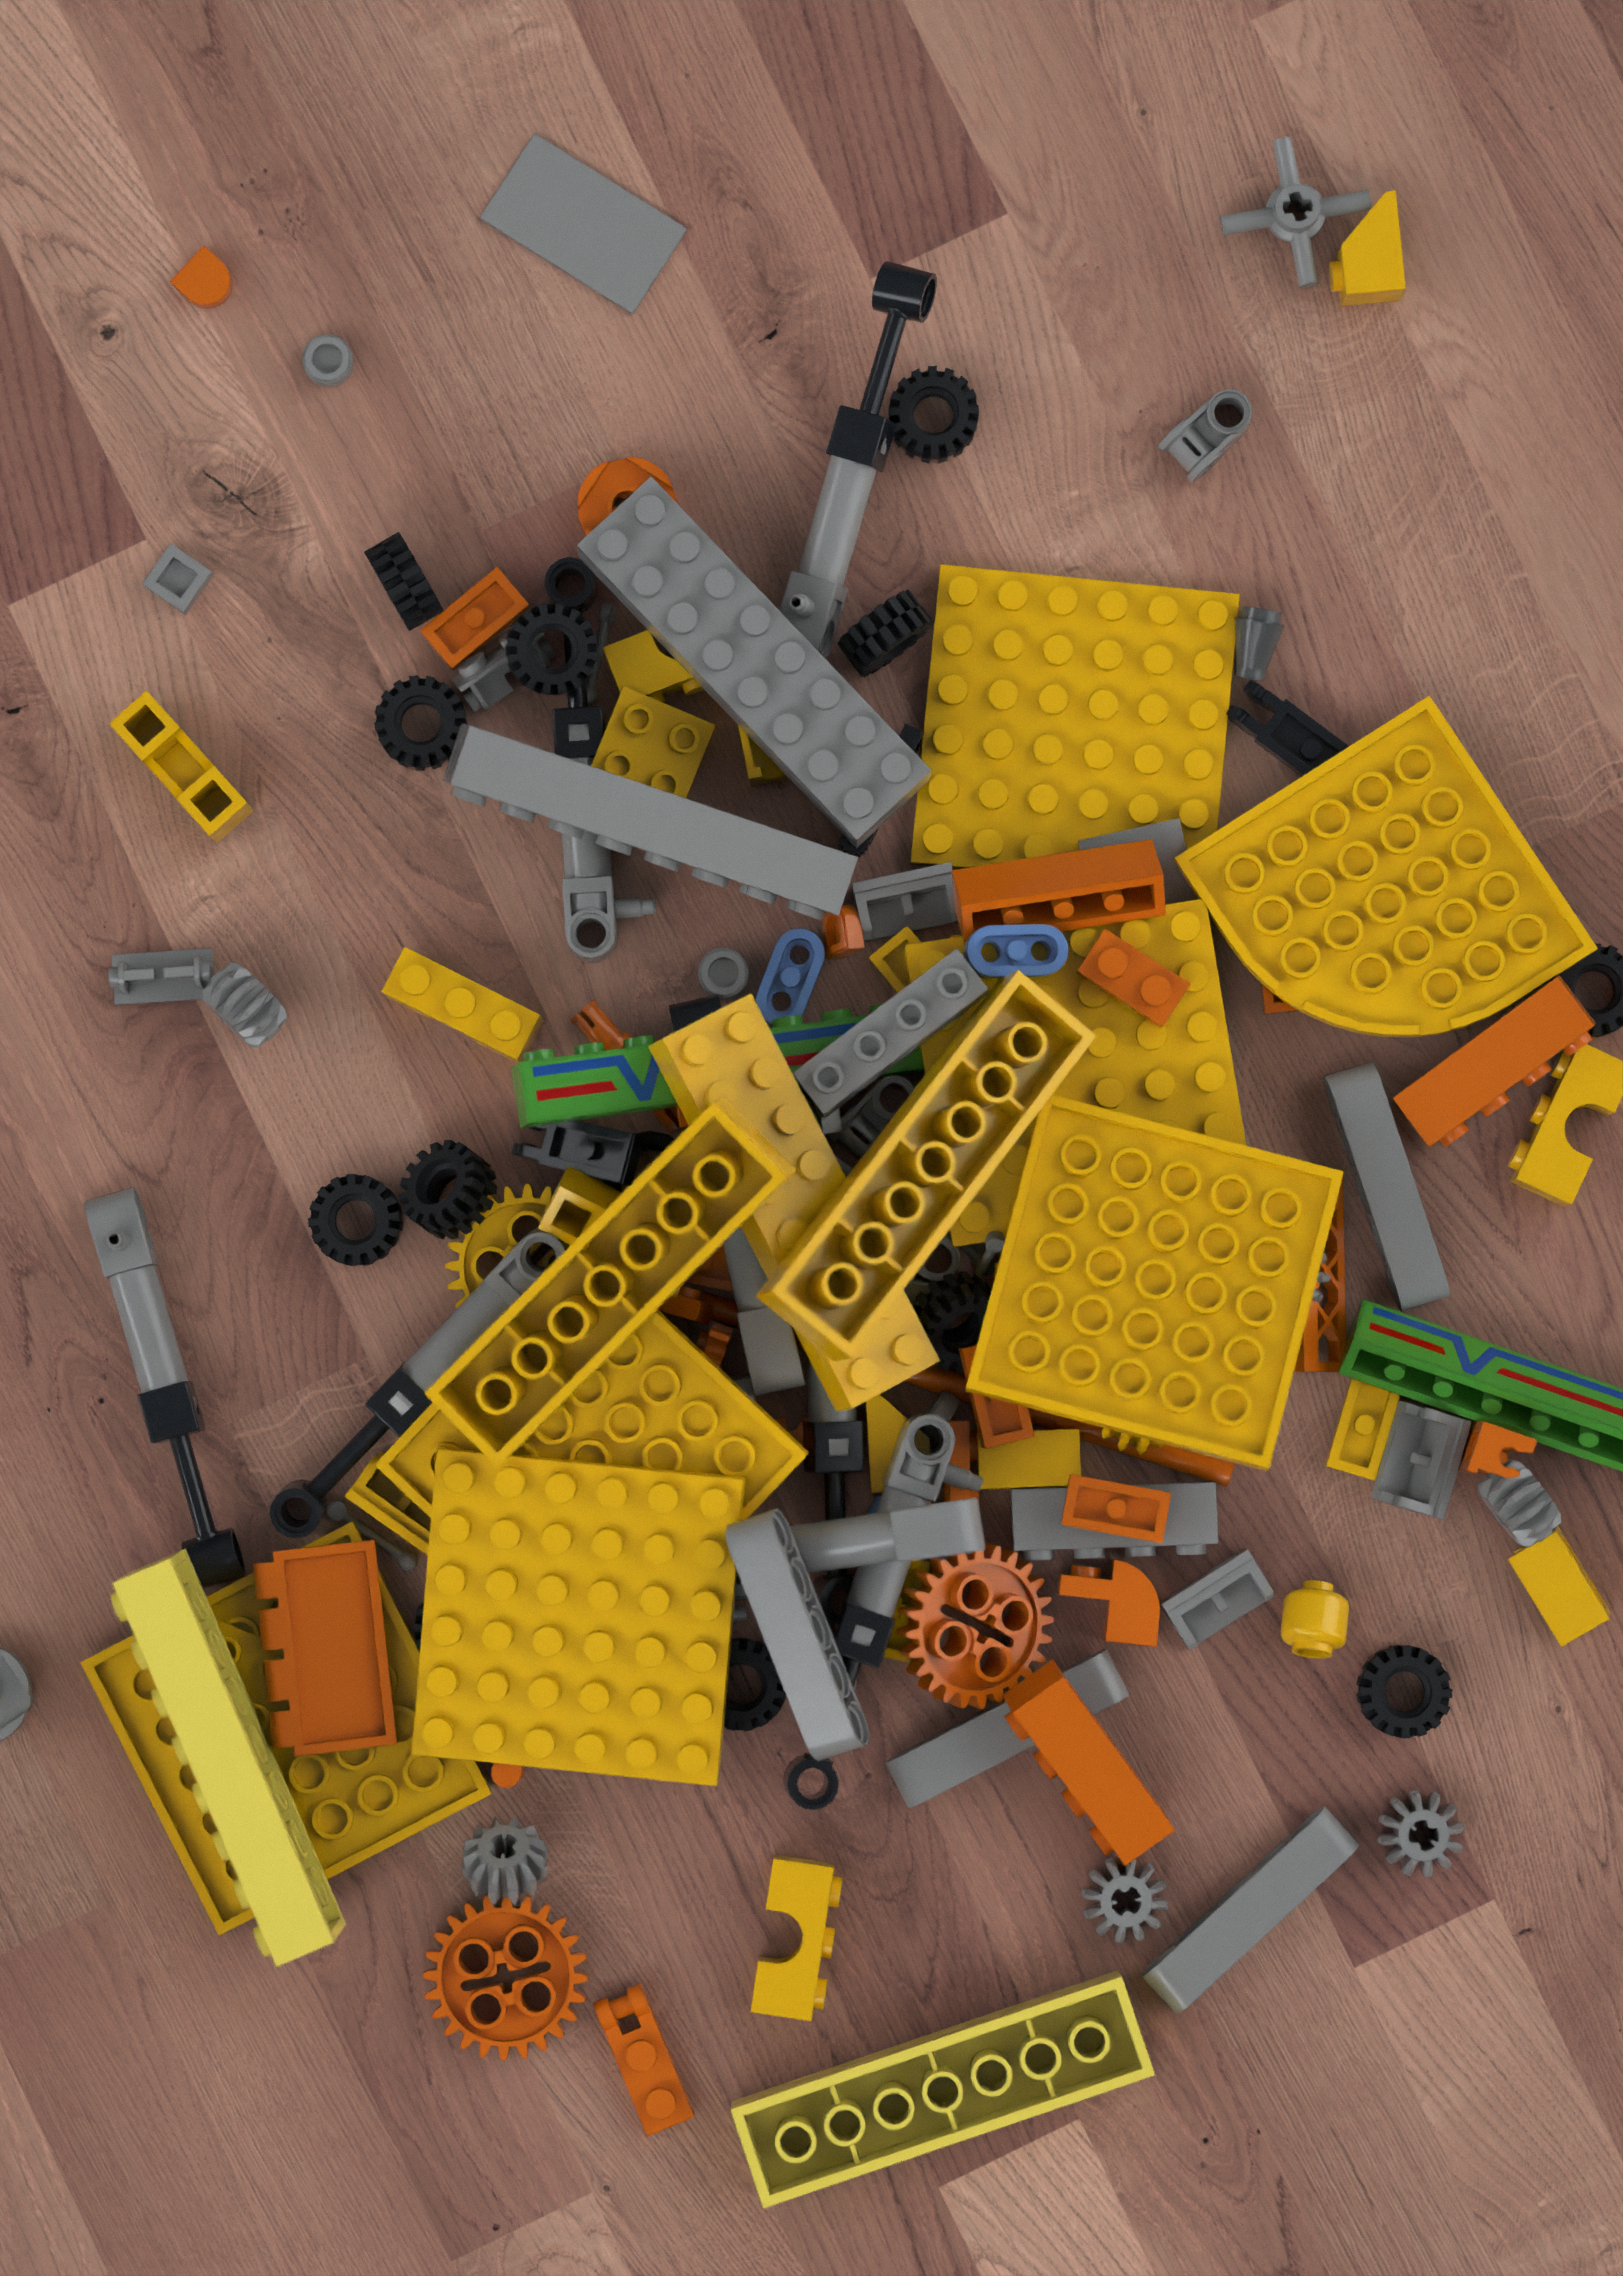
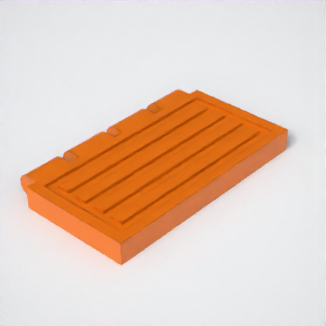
(331, 1648)

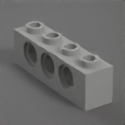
(891, 1033)

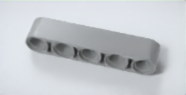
(1386, 1186)
(797, 1634)
(989, 1739)
(1250, 1910)

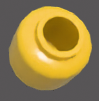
(1314, 1620)

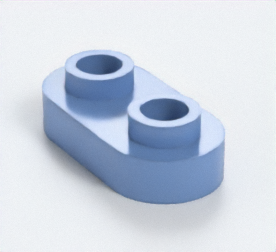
(1014, 950)
(790, 978)

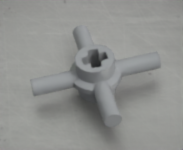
(1284, 224)

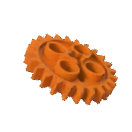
(955, 1668)
(518, 2020)

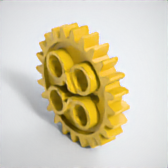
(497, 1235)

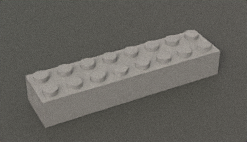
(753, 662)
(644, 817)

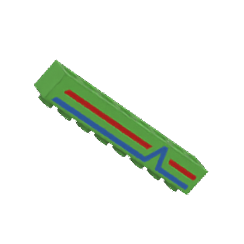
(629, 1080)
(1485, 1383)

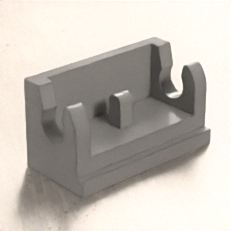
(911, 898)
(1421, 1460)
(1217, 1598)

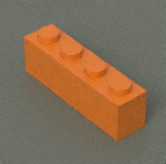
(1063, 889)
(1495, 1061)
(1087, 1762)

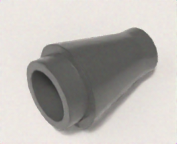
(1256, 639)

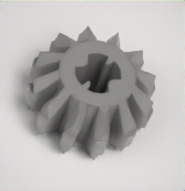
(244, 1005)
(1520, 1505)
(1410, 1848)
(504, 1861)
(1125, 1916)

